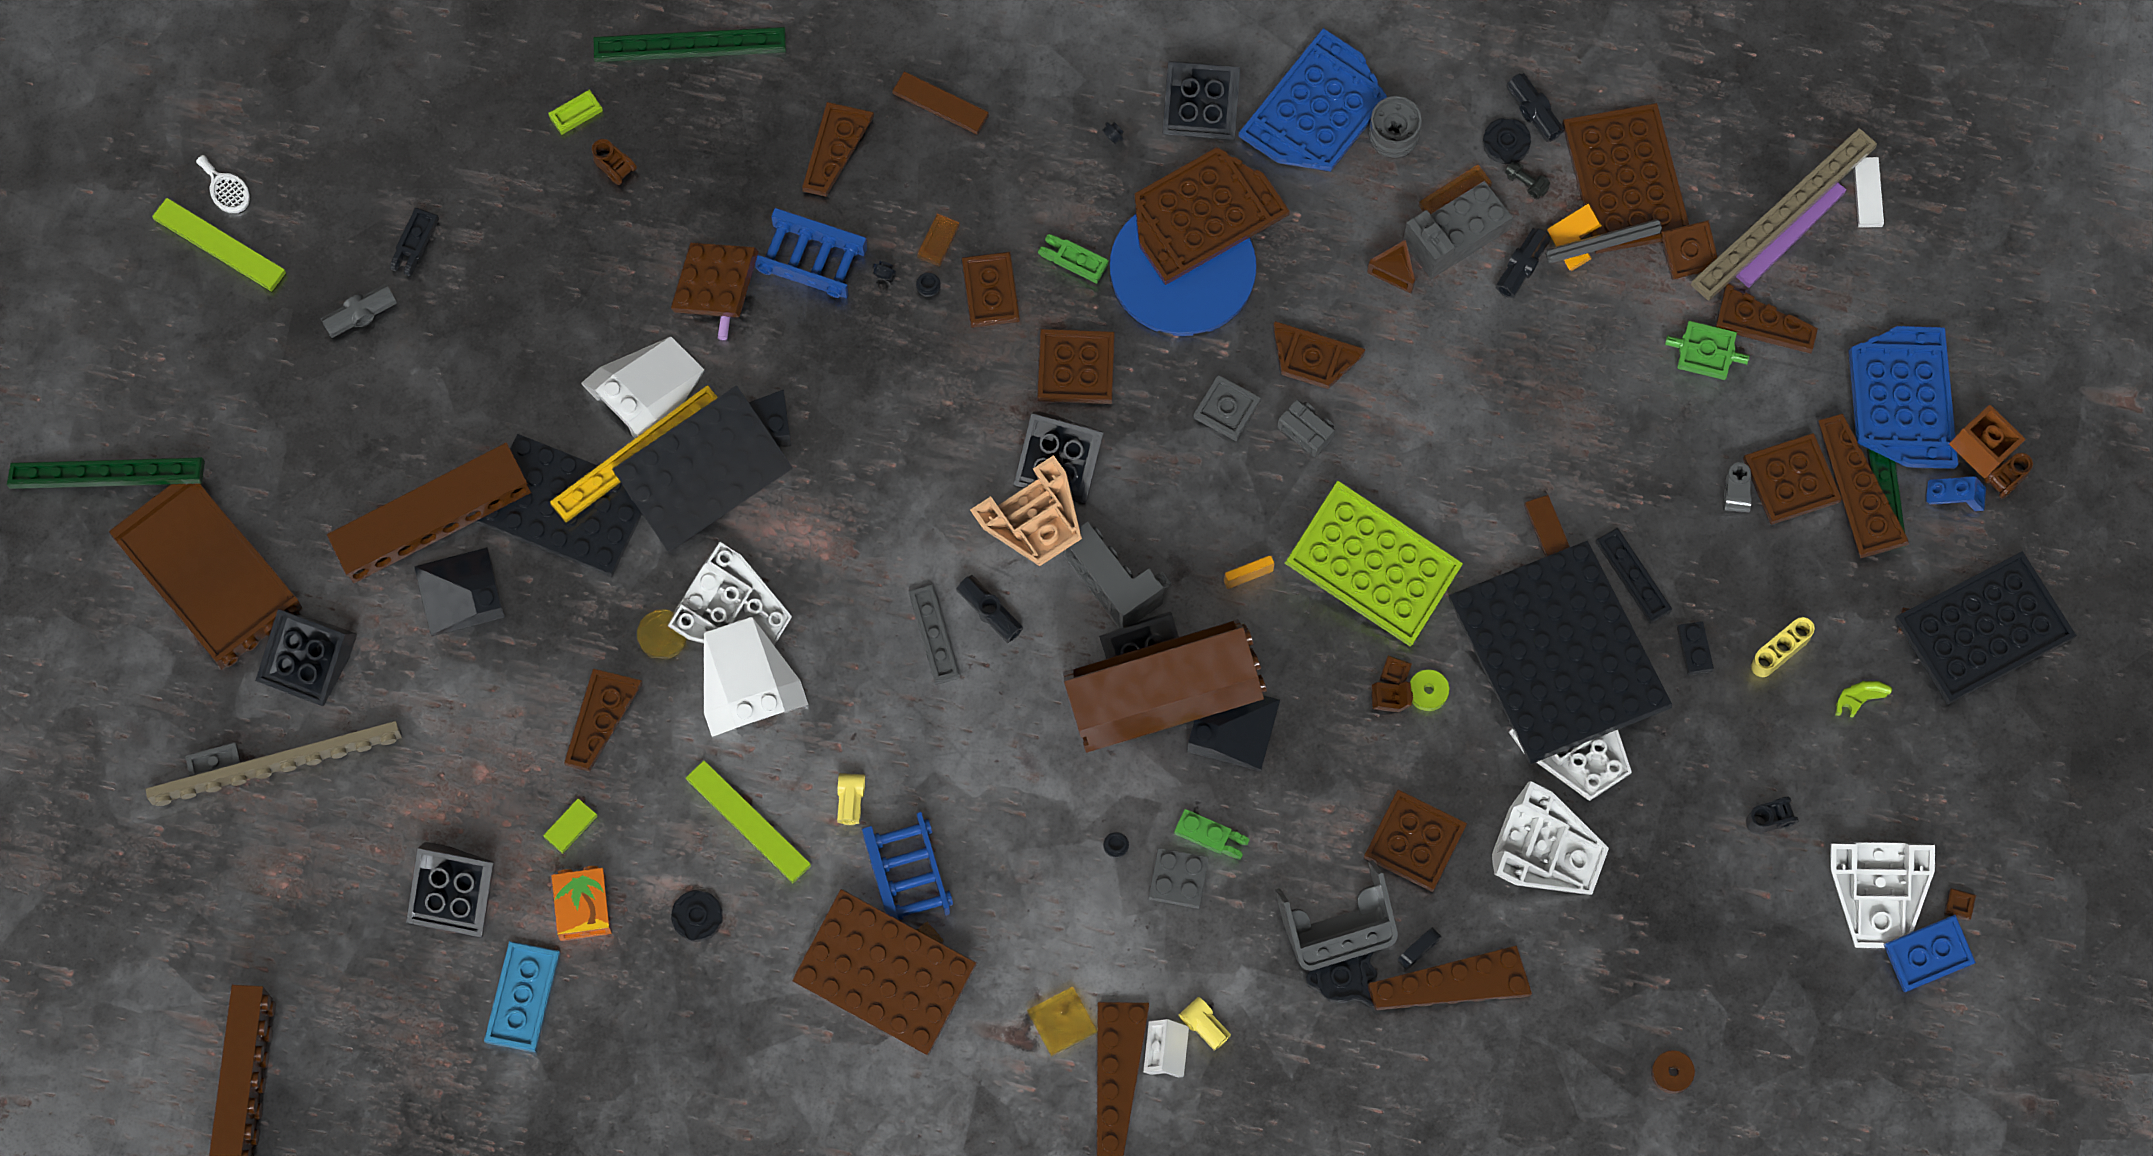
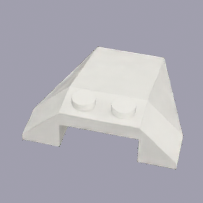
(646, 384)
(745, 678)
(1547, 845)
(1881, 887)

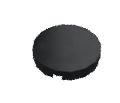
(1506, 141)
(697, 916)

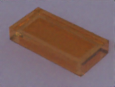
(938, 240)

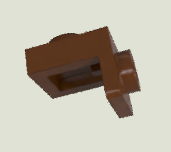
(1391, 696)

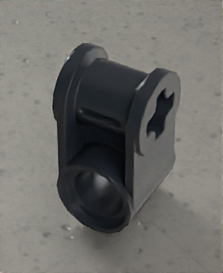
(1776, 814)

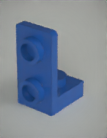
(1956, 491)

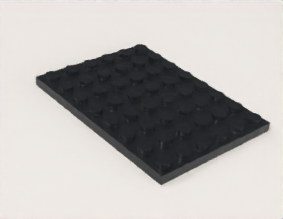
(1559, 652)

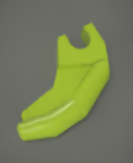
(1859, 693)

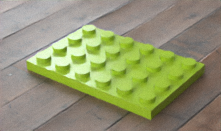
(1373, 563)

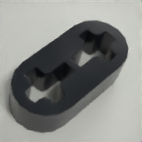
(1419, 948)

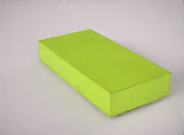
(575, 112)
(570, 826)

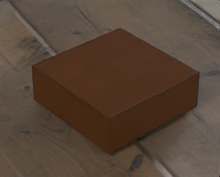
(1395, 671)
(1960, 904)

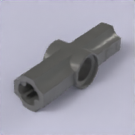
(358, 310)

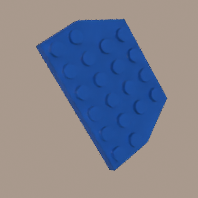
(1316, 107)
(1904, 397)

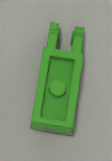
(1074, 258)
(1209, 834)

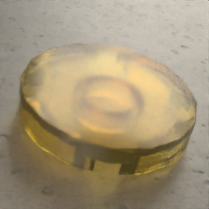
(657, 638)

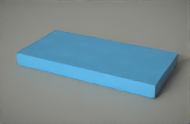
(522, 997)

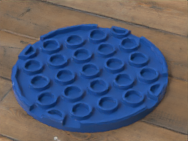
(1192, 302)

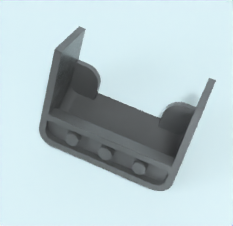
(1344, 935)

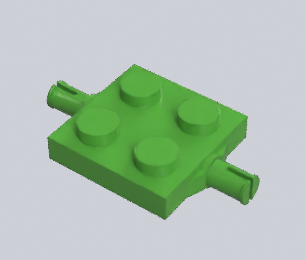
(1707, 350)

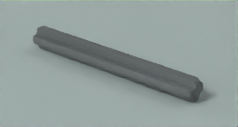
(1603, 241)

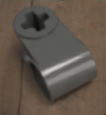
(1737, 492)

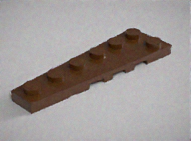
(1866, 505)
(1471, 979)
(1118, 1059)

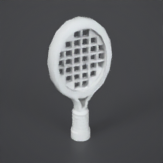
(204, 162)

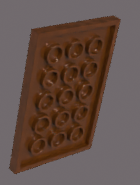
(1625, 171)
(884, 972)

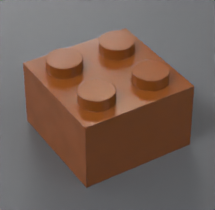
(1987, 441)

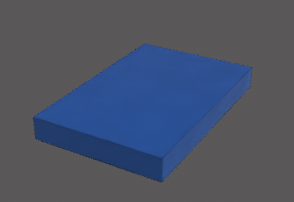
(1929, 953)

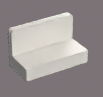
(1166, 1048)

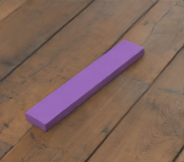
(1773, 252)

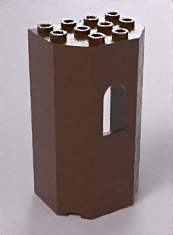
(1164, 685)

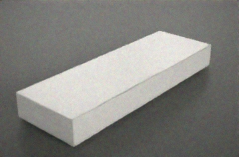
(1868, 193)

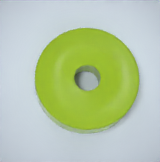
(1430, 679)

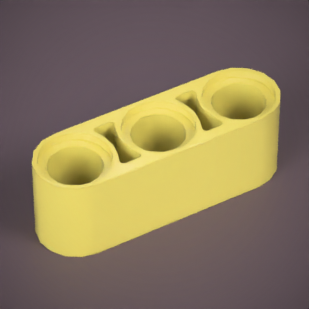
(1790, 639)

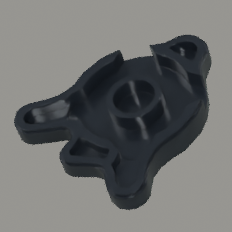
(1345, 980)

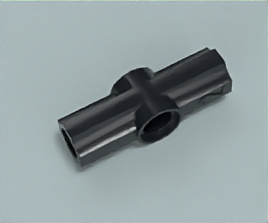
(1535, 107)
(1523, 263)
(999, 619)

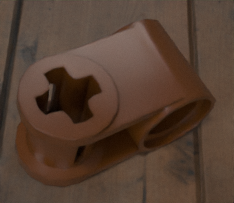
(614, 164)
(2007, 477)

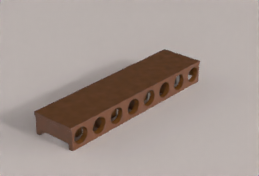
(428, 512)

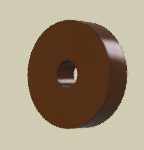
(1670, 1083)

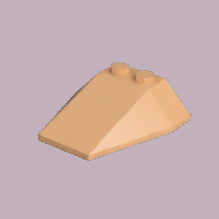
(1038, 518)

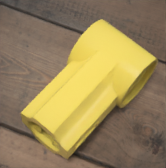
(850, 792)
(1200, 1018)

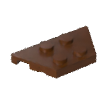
(1313, 356)

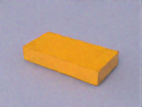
(1249, 572)

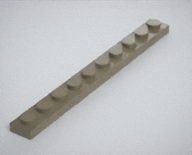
(1783, 214)
(282, 761)

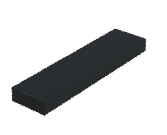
(1633, 575)

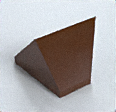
(1394, 267)

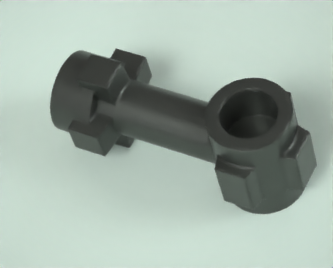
(1538, 186)

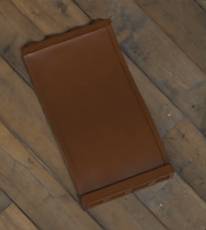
(205, 570)

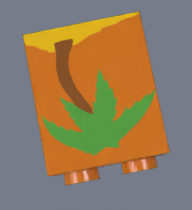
(580, 903)

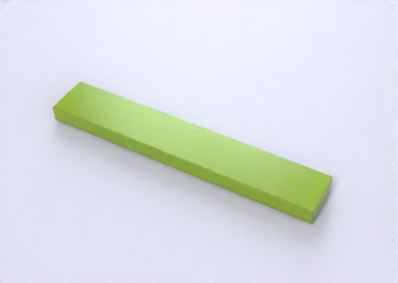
(219, 244)
(748, 822)

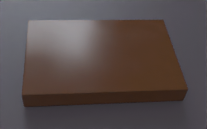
(990, 289)

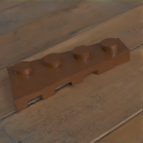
(835, 142)
(1763, 322)
(600, 713)

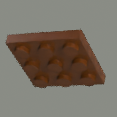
(714, 280)
(1076, 366)
(1792, 479)
(1415, 840)

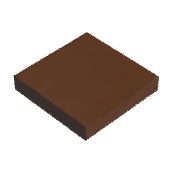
(1689, 249)

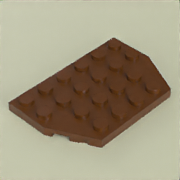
(1203, 212)

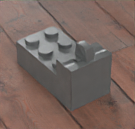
(1456, 229)
(1111, 583)

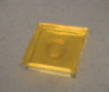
(1062, 1021)

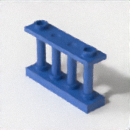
(807, 230)
(881, 865)

